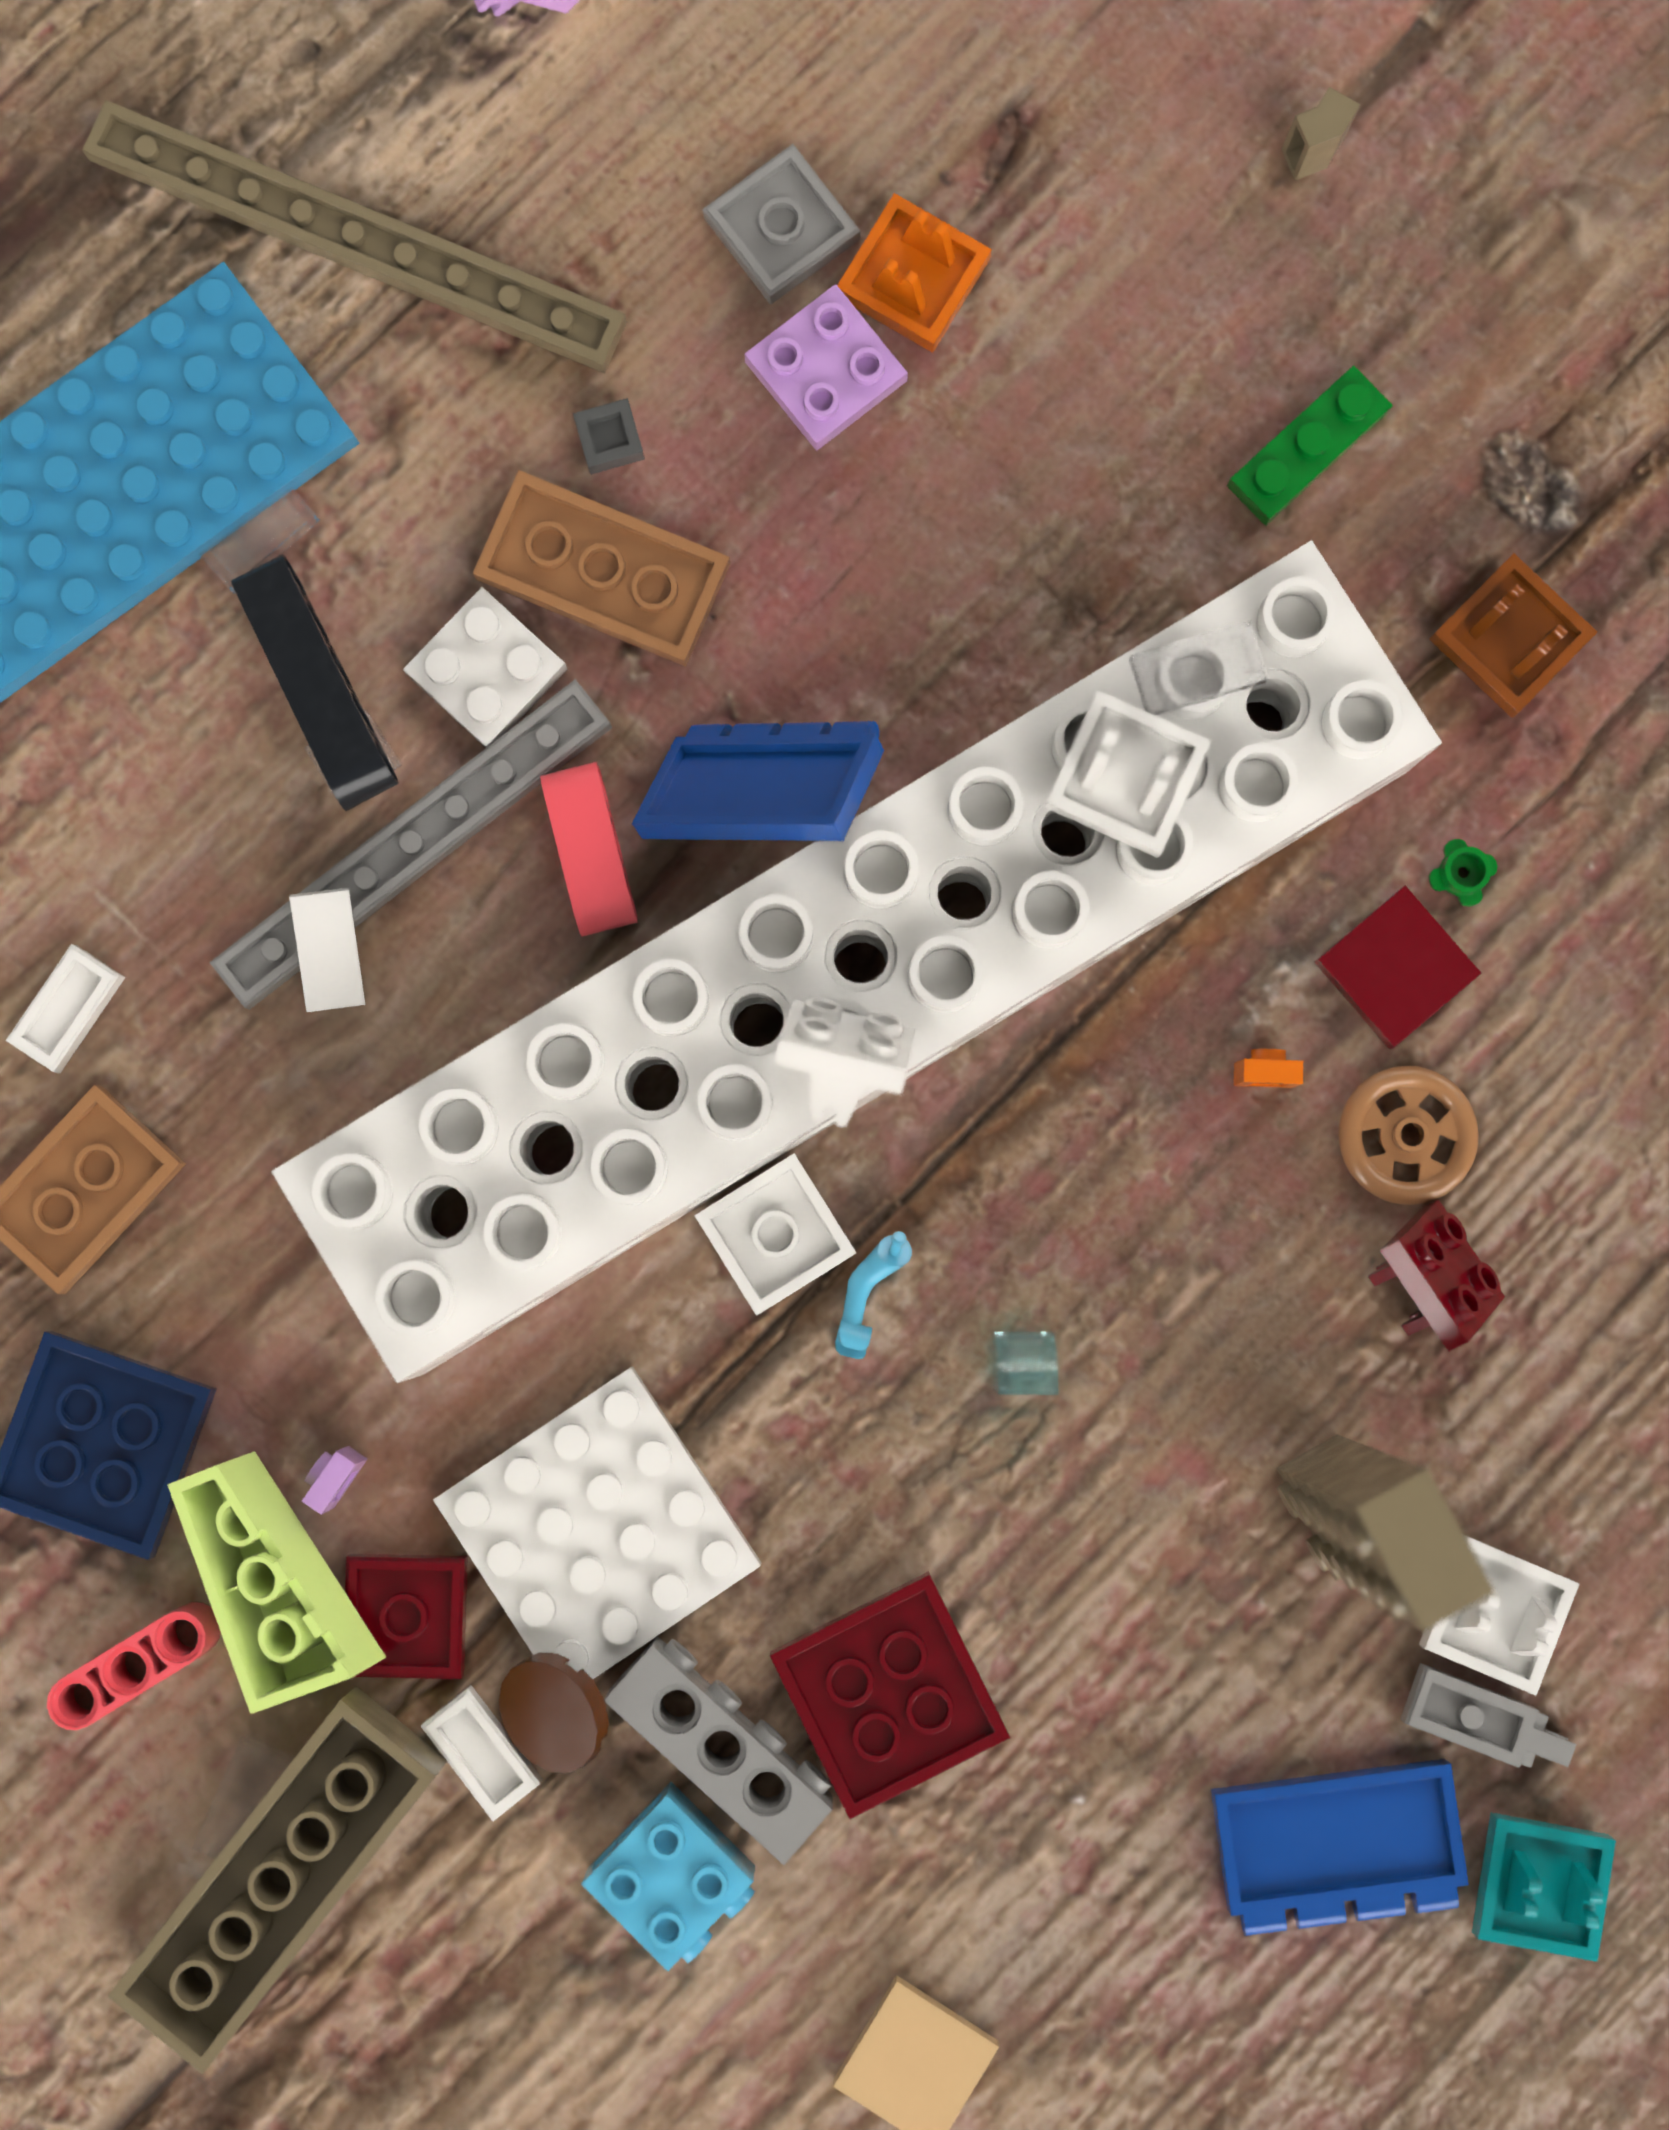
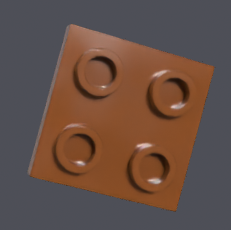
(1513, 635)

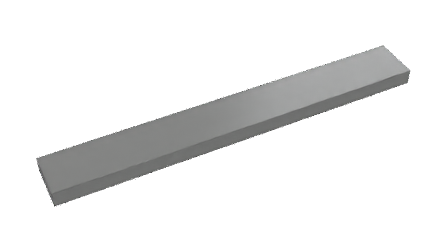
(423, 834)

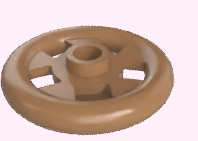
(1376, 1171)

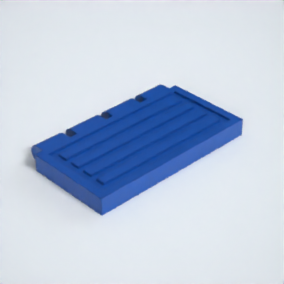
(762, 782)
(1338, 1841)

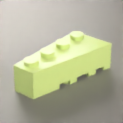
(269, 1586)

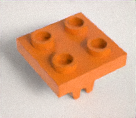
(914, 272)

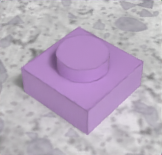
(331, 1478)

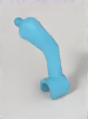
(884, 1260)

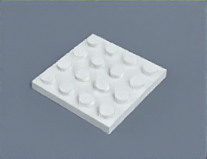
(598, 1529)

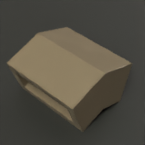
(1318, 134)

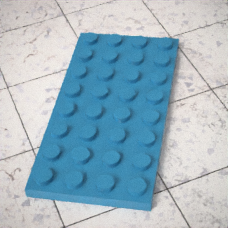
(146, 465)

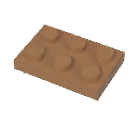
(82, 1188)

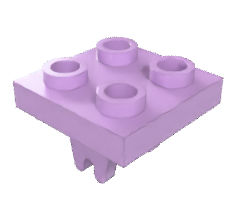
(826, 367)

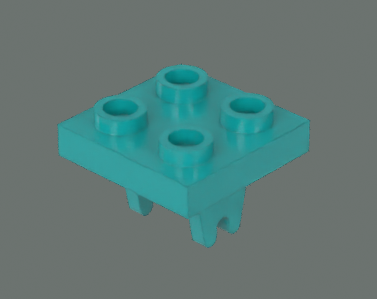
(1543, 1887)

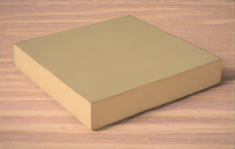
(915, 2061)

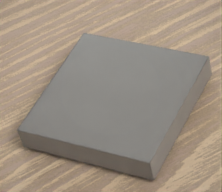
(781, 224)

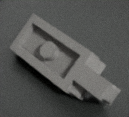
(1482, 1720)

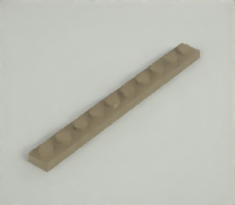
(355, 236)

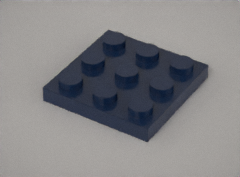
(100, 1444)

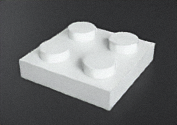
(485, 668)
(775, 1234)

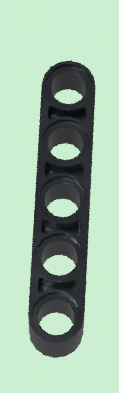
(314, 683)

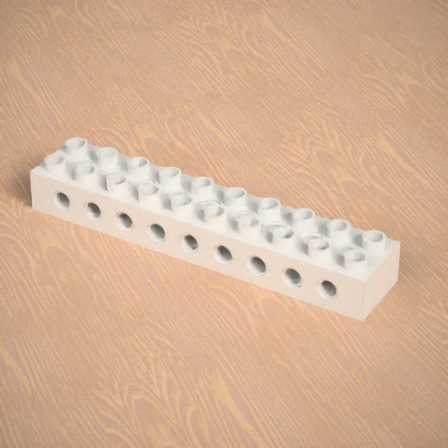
(776, 942)

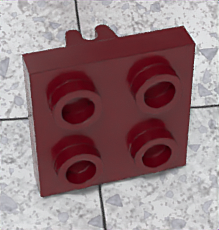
(1441, 1276)

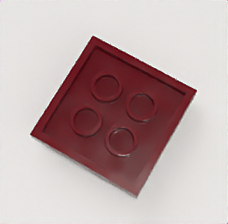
(889, 1695)

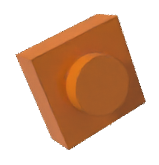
(1268, 1069)

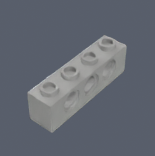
(775, 1822)

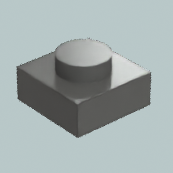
(608, 436)

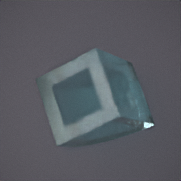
(1025, 1363)

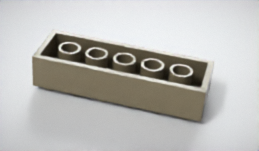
(1383, 1530)
(277, 1879)

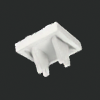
(1128, 773)
(844, 1053)
(1512, 1629)

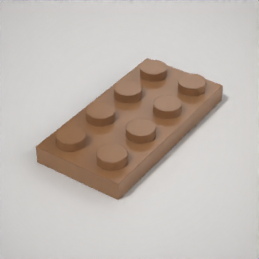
(602, 568)

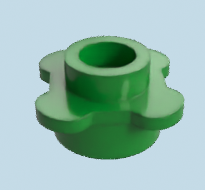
(1479, 868)

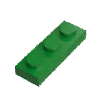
(1309, 445)

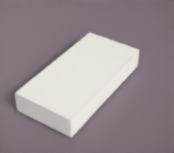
(327, 949)
(65, 1009)
(481, 1753)

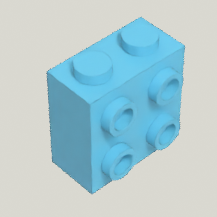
(671, 1878)

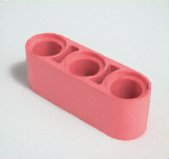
(589, 849)
(108, 1676)

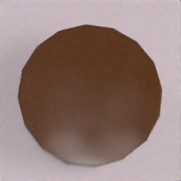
(553, 1713)

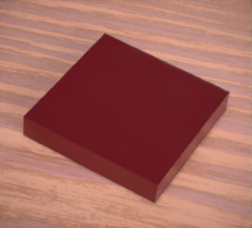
(1397, 967)
(412, 1611)

